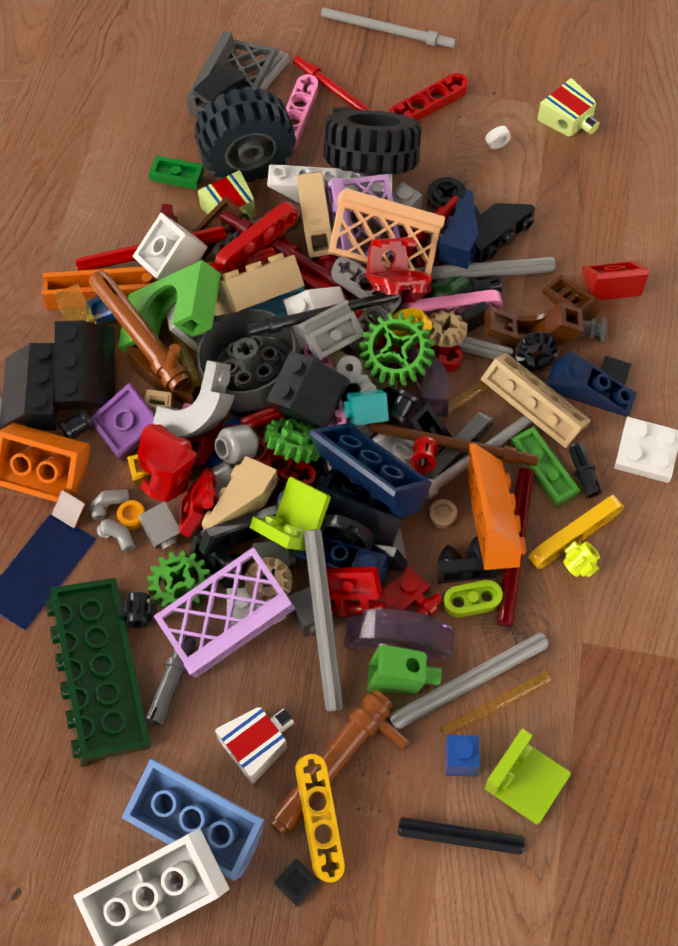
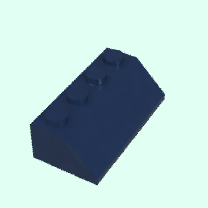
(372, 468)

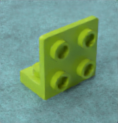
(299, 510)
(527, 779)

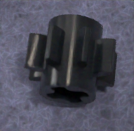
(138, 610)

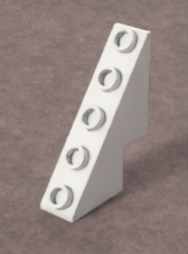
(283, 179)

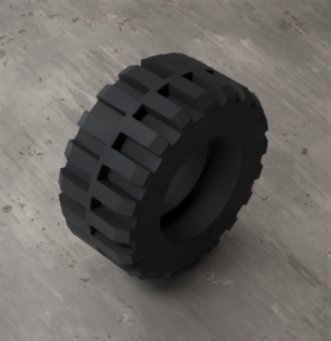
(372, 142)

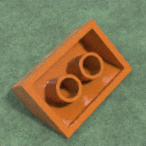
(41, 461)

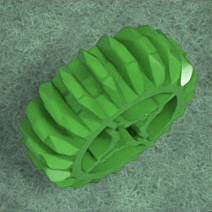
(407, 342)

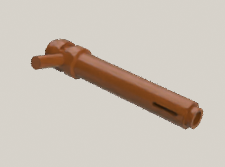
(163, 362)
(362, 723)

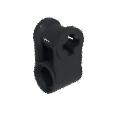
(399, 404)

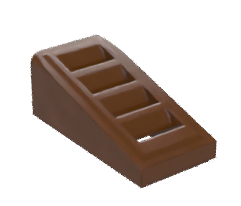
(587, 302)

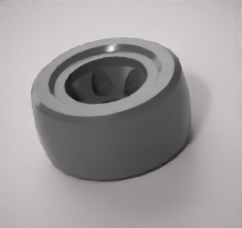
(231, 345)

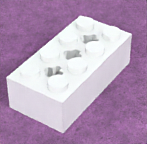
(172, 898)

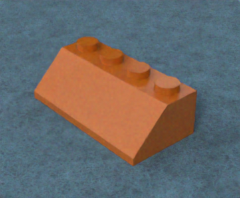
(494, 511)

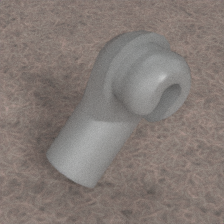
(104, 500)

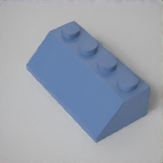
(174, 806)

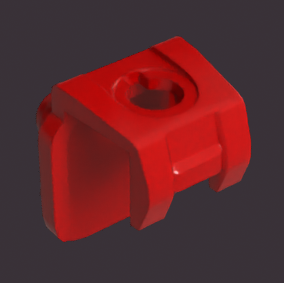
(398, 276)
(167, 460)

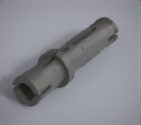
(169, 684)

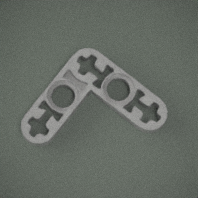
(345, 281)

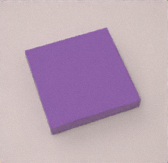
(122, 420)

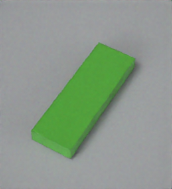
(549, 471)

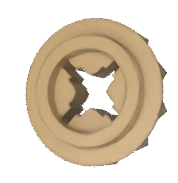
(453, 335)
(281, 573)

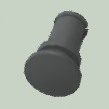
(595, 329)

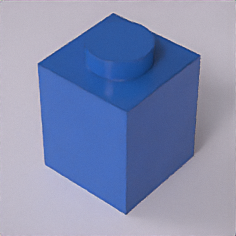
(462, 755)

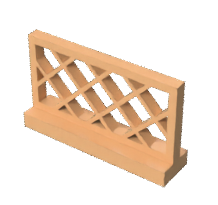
(385, 211)

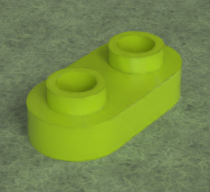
(471, 597)

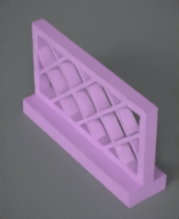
(335, 187)
(238, 634)

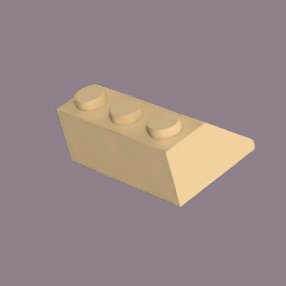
(257, 283)

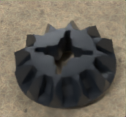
(444, 186)
(531, 343)

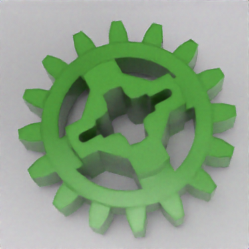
(291, 440)
(176, 570)

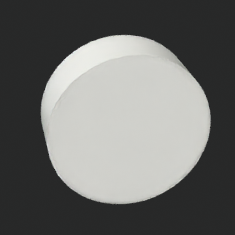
(498, 137)

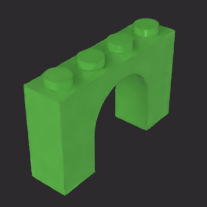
(193, 292)

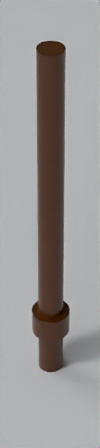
(507, 454)

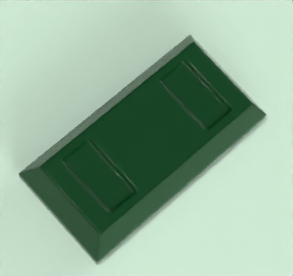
(447, 286)

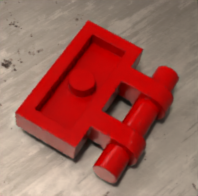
(197, 497)
(354, 584)
(410, 590)

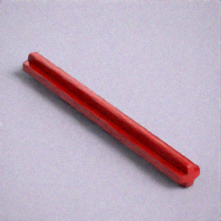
(126, 254)

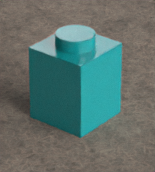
(366, 407)

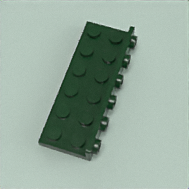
(96, 671)

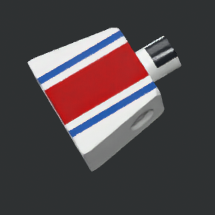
(255, 740)

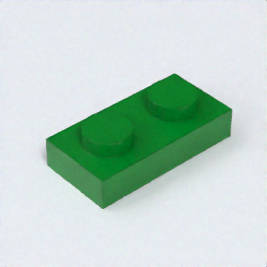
(176, 172)

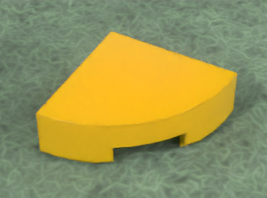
(137, 473)

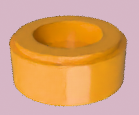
(129, 512)

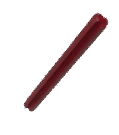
(512, 575)

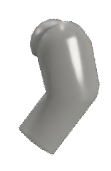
(113, 528)

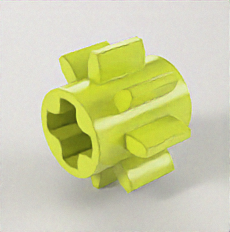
(581, 559)

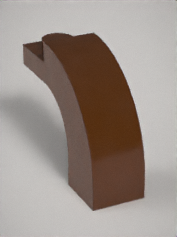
(561, 322)

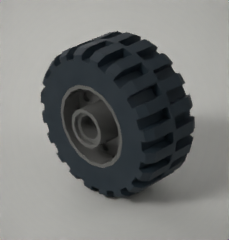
(244, 133)

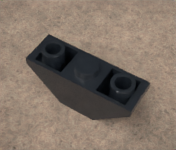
(500, 226)

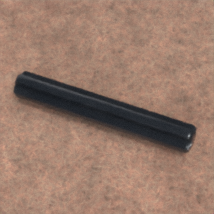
(461, 836)

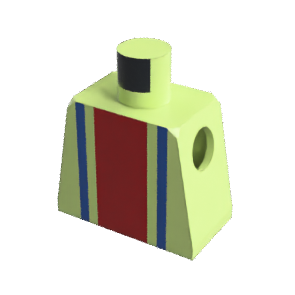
(569, 110)
(234, 188)

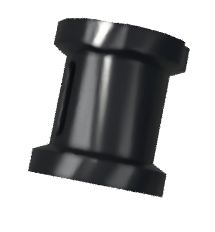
(76, 424)

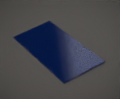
(38, 567)

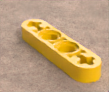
(575, 531)
(315, 818)

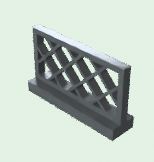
(223, 55)

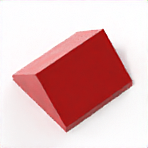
(615, 280)

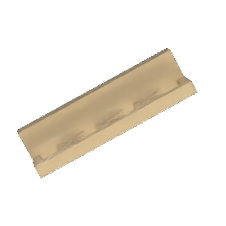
(535, 399)

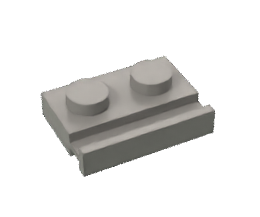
(331, 330)

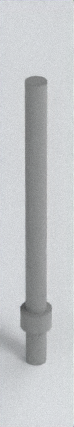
(431, 37)
(462, 465)

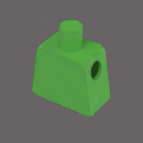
(400, 671)

